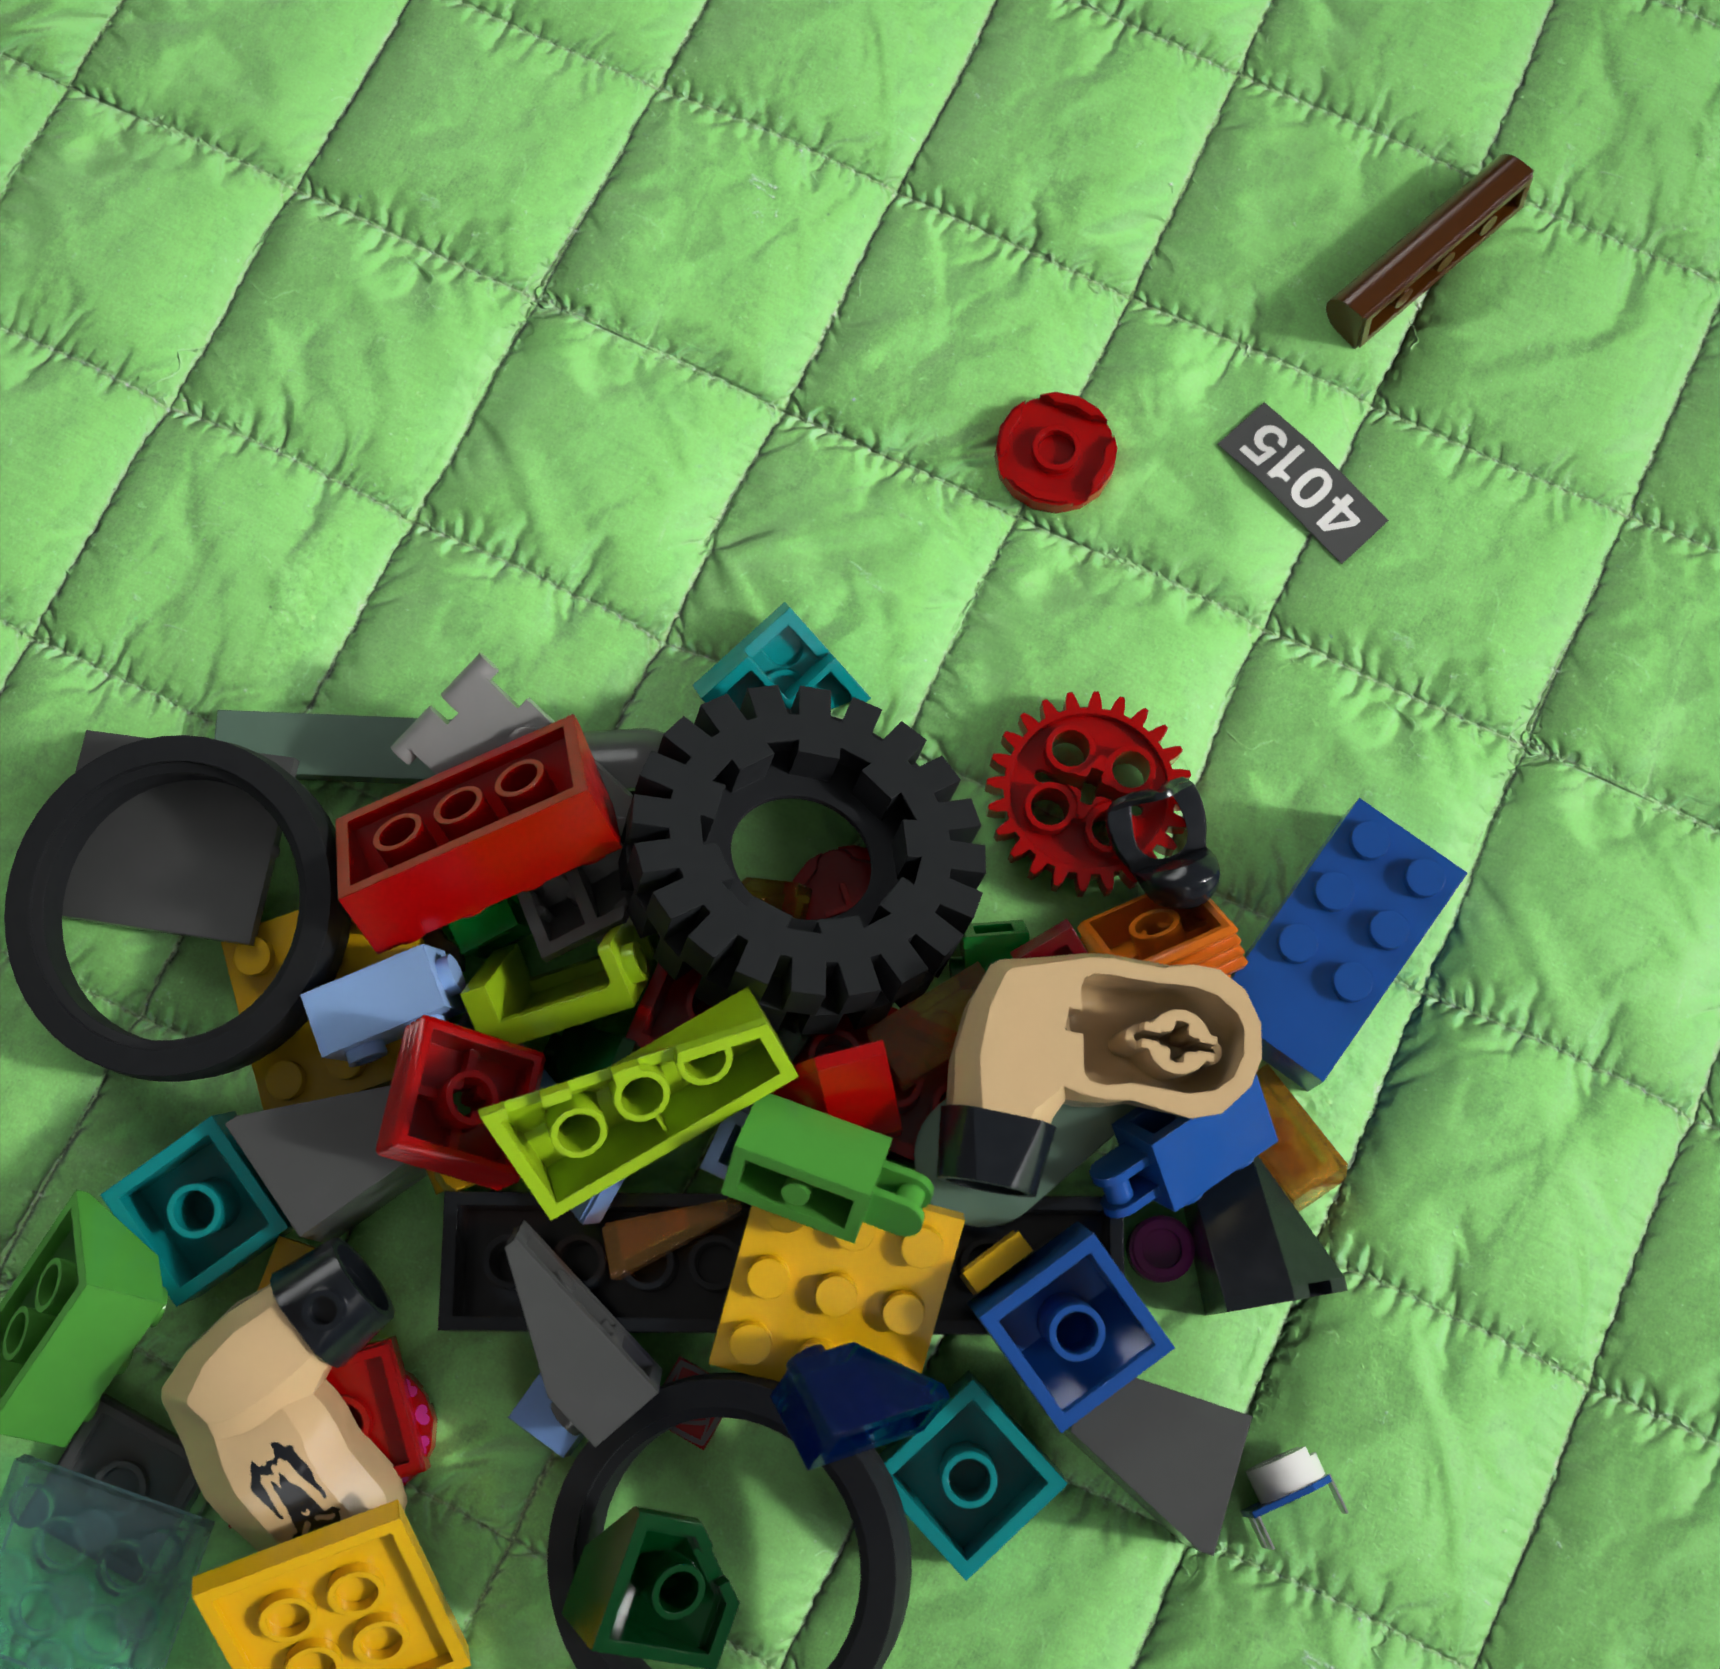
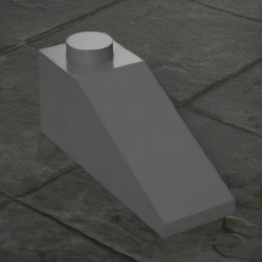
(583, 1352)

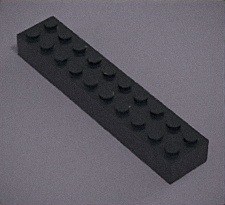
(690, 1284)

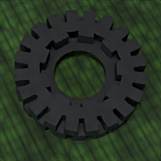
(707, 920)

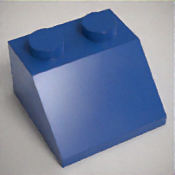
(1071, 1325)

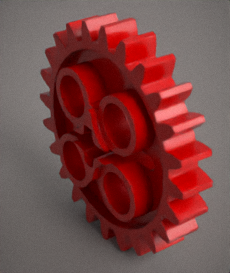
(1106, 741)

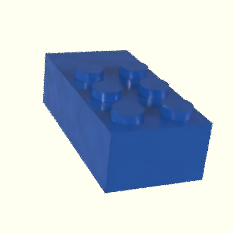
(1342, 940)

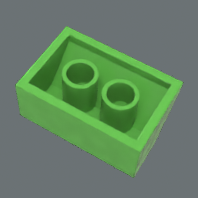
(74, 1321)

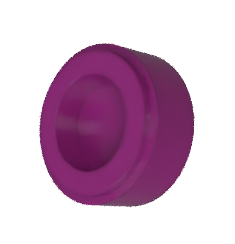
(1160, 1249)

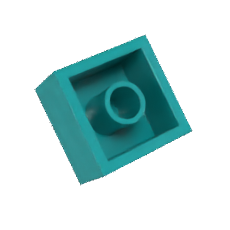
(199, 1209)
(971, 1477)

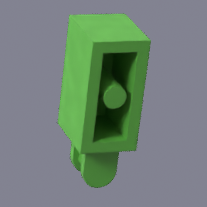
(823, 1172)

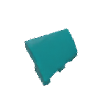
(780, 654)

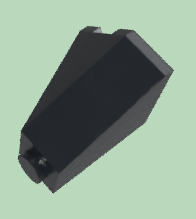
(1255, 1245)

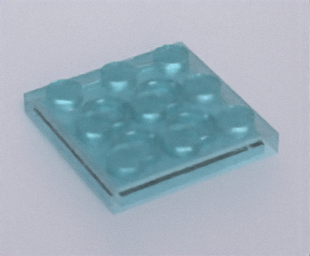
(91, 1571)

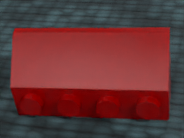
(474, 835)

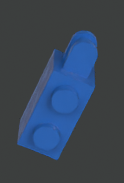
(1178, 1156)

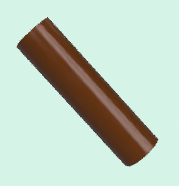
(1430, 250)

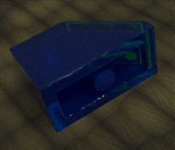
(852, 1402)

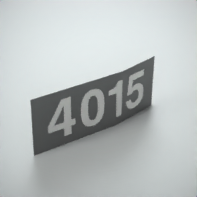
(1304, 481)

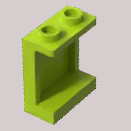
(520, 1008)

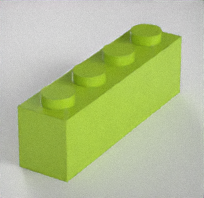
(621, 1118)

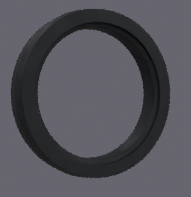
(44, 867)
(859, 1478)

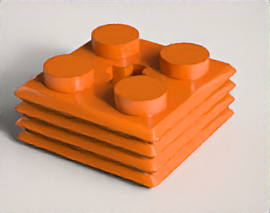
(1166, 935)

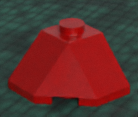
(849, 1086)

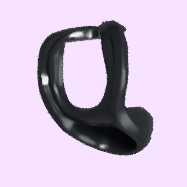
(1175, 881)

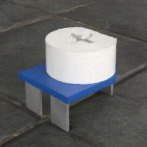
(1283, 1481)

